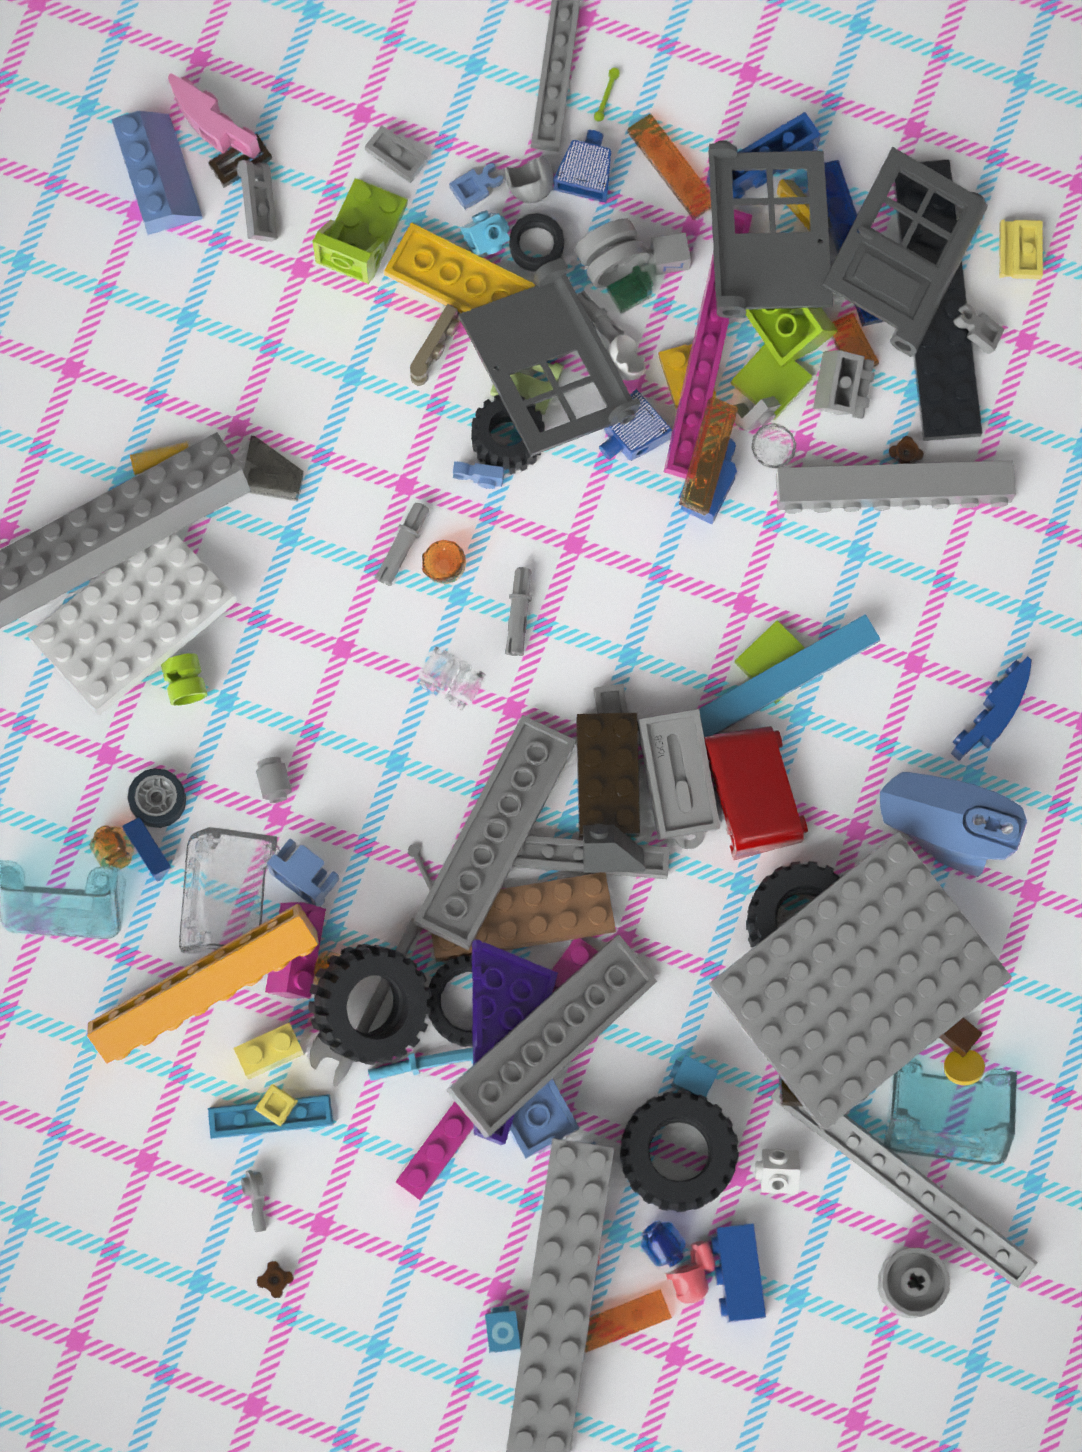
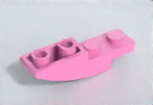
(206, 119)

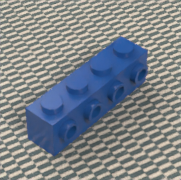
(795, 135)

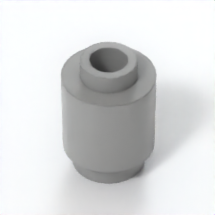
(273, 779)

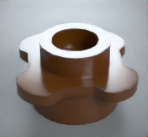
(909, 445)
(274, 1270)

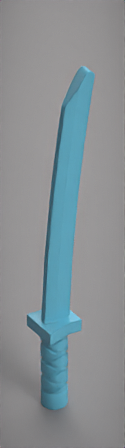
(418, 1063)

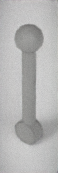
(414, 851)

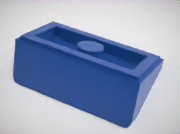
(147, 848)

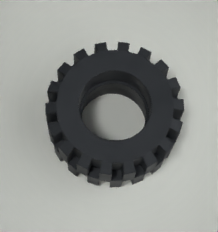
(489, 450)

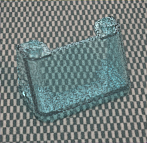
(62, 911)
(951, 1120)

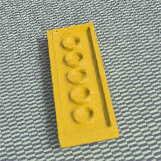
(449, 271)

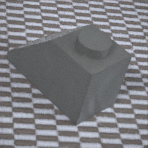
(610, 850)

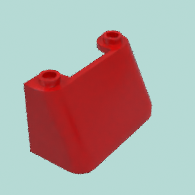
(754, 791)

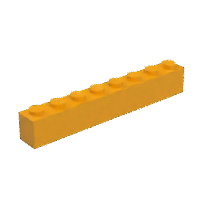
(203, 984)

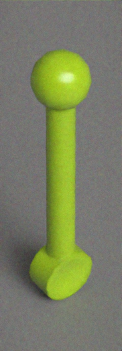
(613, 74)

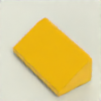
(789, 188)

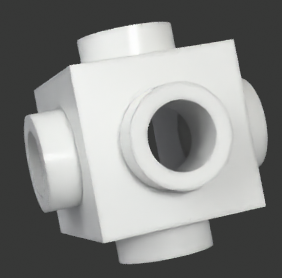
(778, 1171)

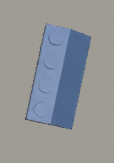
(156, 170)

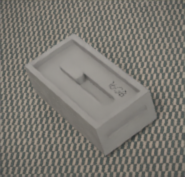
(678, 777)

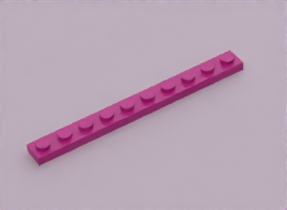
(701, 370)
(455, 1124)

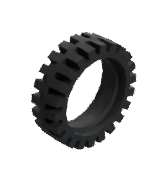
(437, 985)

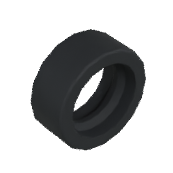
(535, 221)

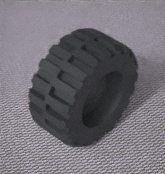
(778, 887)
(407, 1010)
(703, 1116)

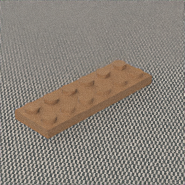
(541, 915)

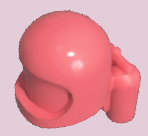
(690, 1278)

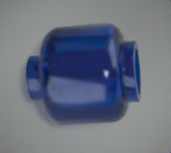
(663, 1243)

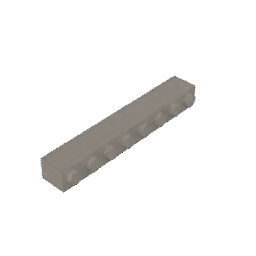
(895, 485)

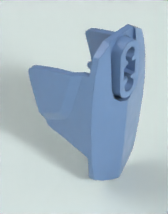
(941, 818)

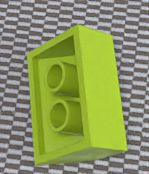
(791, 331)

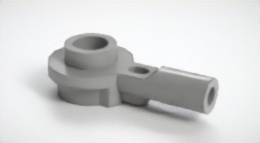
(253, 1187)

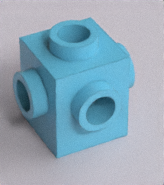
(486, 233)

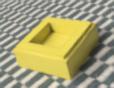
(276, 1105)

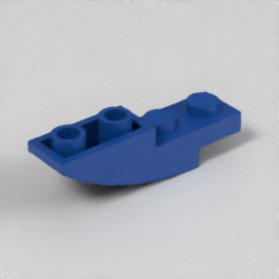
(1002, 703)

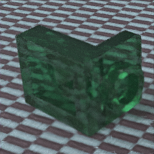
(631, 290)

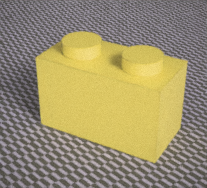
(268, 1051)

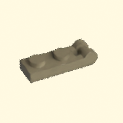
(433, 345)

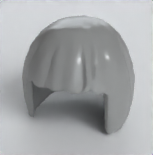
(531, 181)

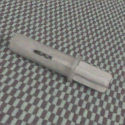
(402, 543)
(518, 612)

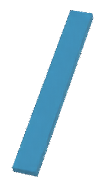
(788, 676)

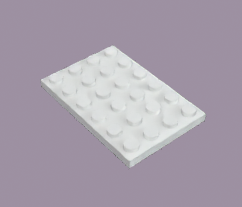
(131, 620)

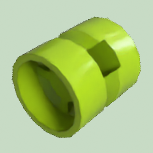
(184, 681)

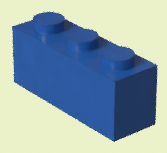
(738, 1273)

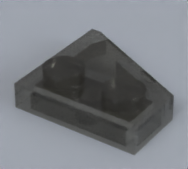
(271, 473)

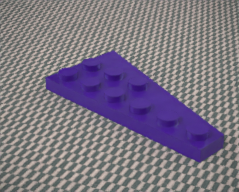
(502, 996)

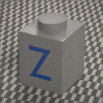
(669, 253)

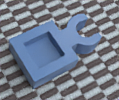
(473, 187)
(485, 475)

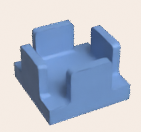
(302, 873)
(541, 1120)

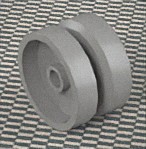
(611, 252)
(931, 1278)

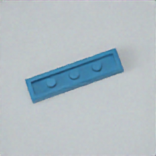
(245, 1120)

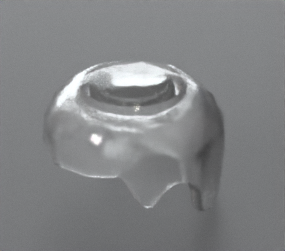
(773, 446)

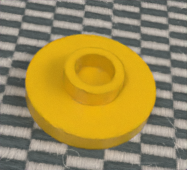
(964, 1069)

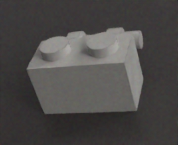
(843, 384)

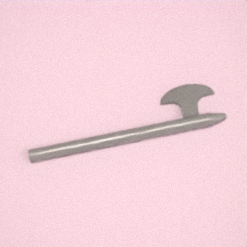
(320, 1050)

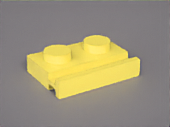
(1021, 249)

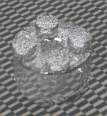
(451, 677)

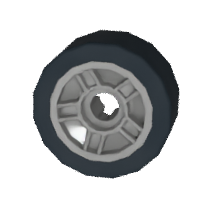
(150, 784)

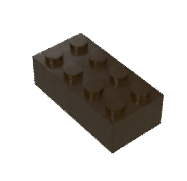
(608, 771)

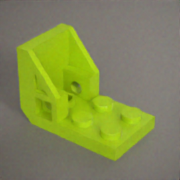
(360, 232)

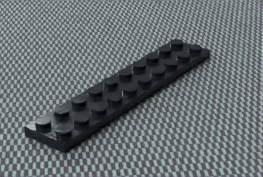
(945, 355)

